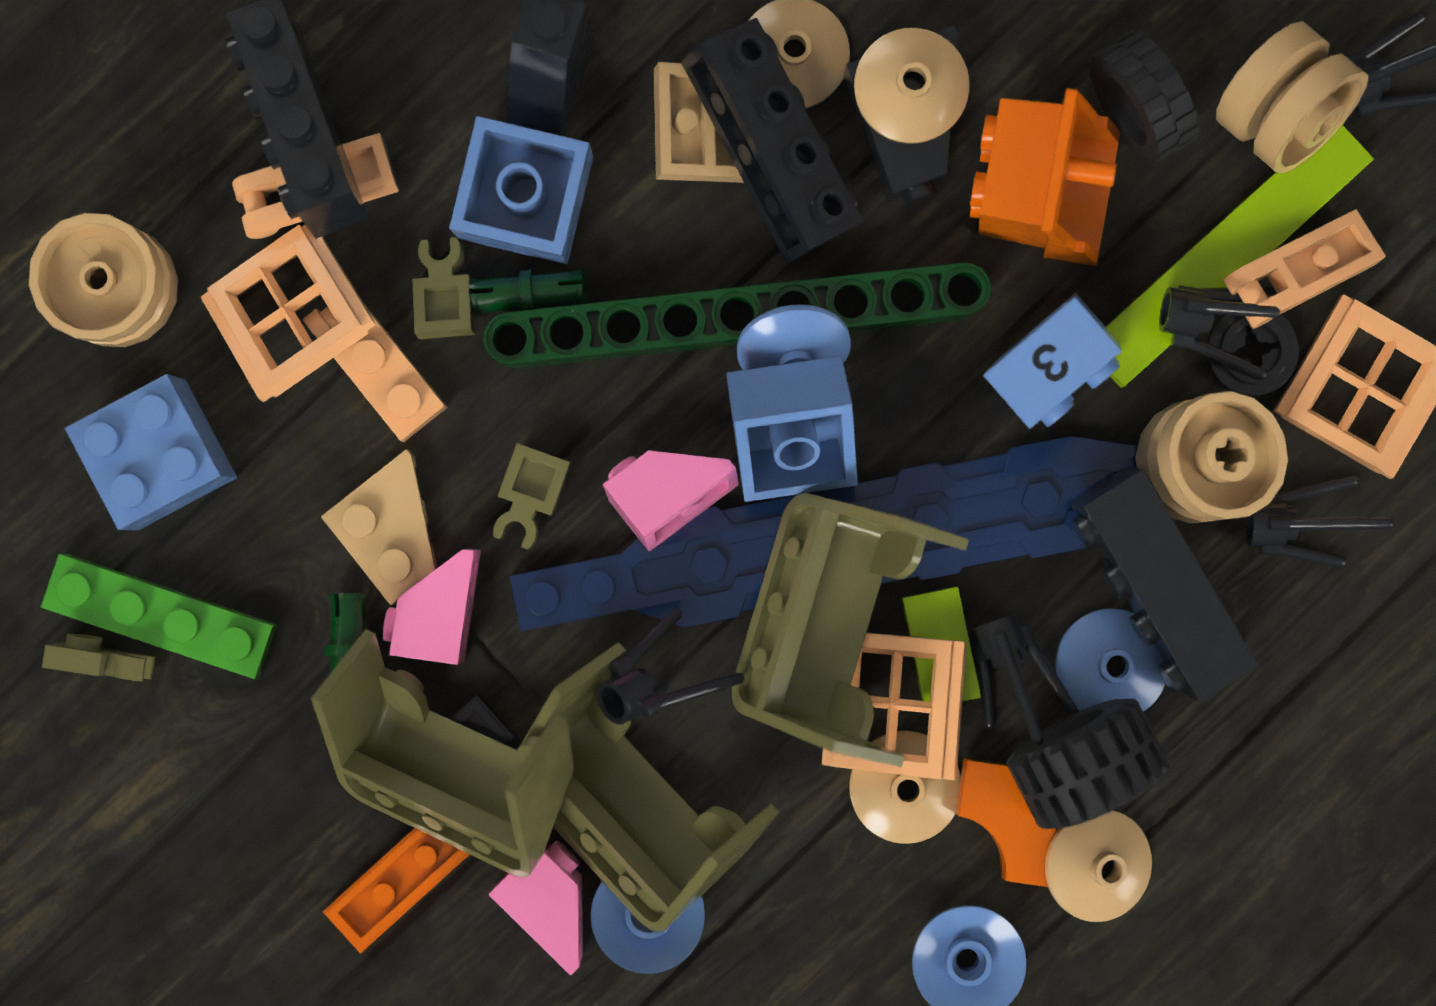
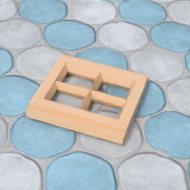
(245, 338)
(1323, 360)
(943, 708)

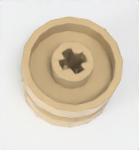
(1291, 97)
(97, 250)
(1213, 457)

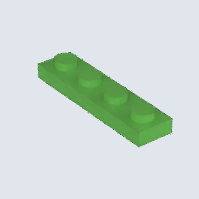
(159, 616)

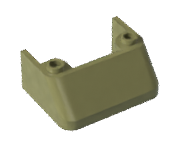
(817, 617)
(437, 771)
(630, 818)

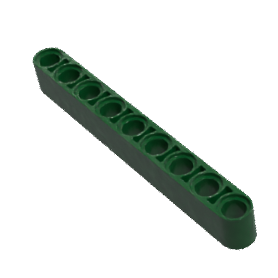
(708, 305)

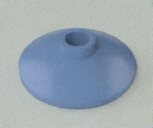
(792, 336)
(1084, 658)
(637, 946)
(998, 964)

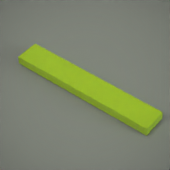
(1241, 237)

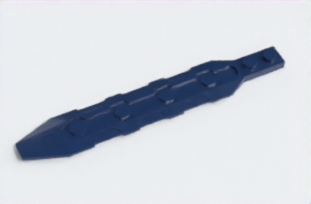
(719, 558)

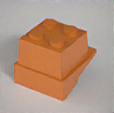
(1047, 176)

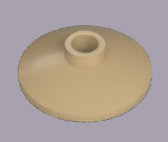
(825, 42)
(907, 113)
(898, 819)
(1076, 864)

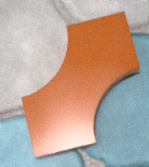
(995, 802)

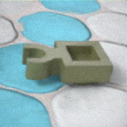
(443, 298)
(533, 485)
(86, 656)

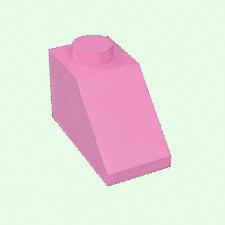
(666, 491)
(436, 613)
(548, 904)

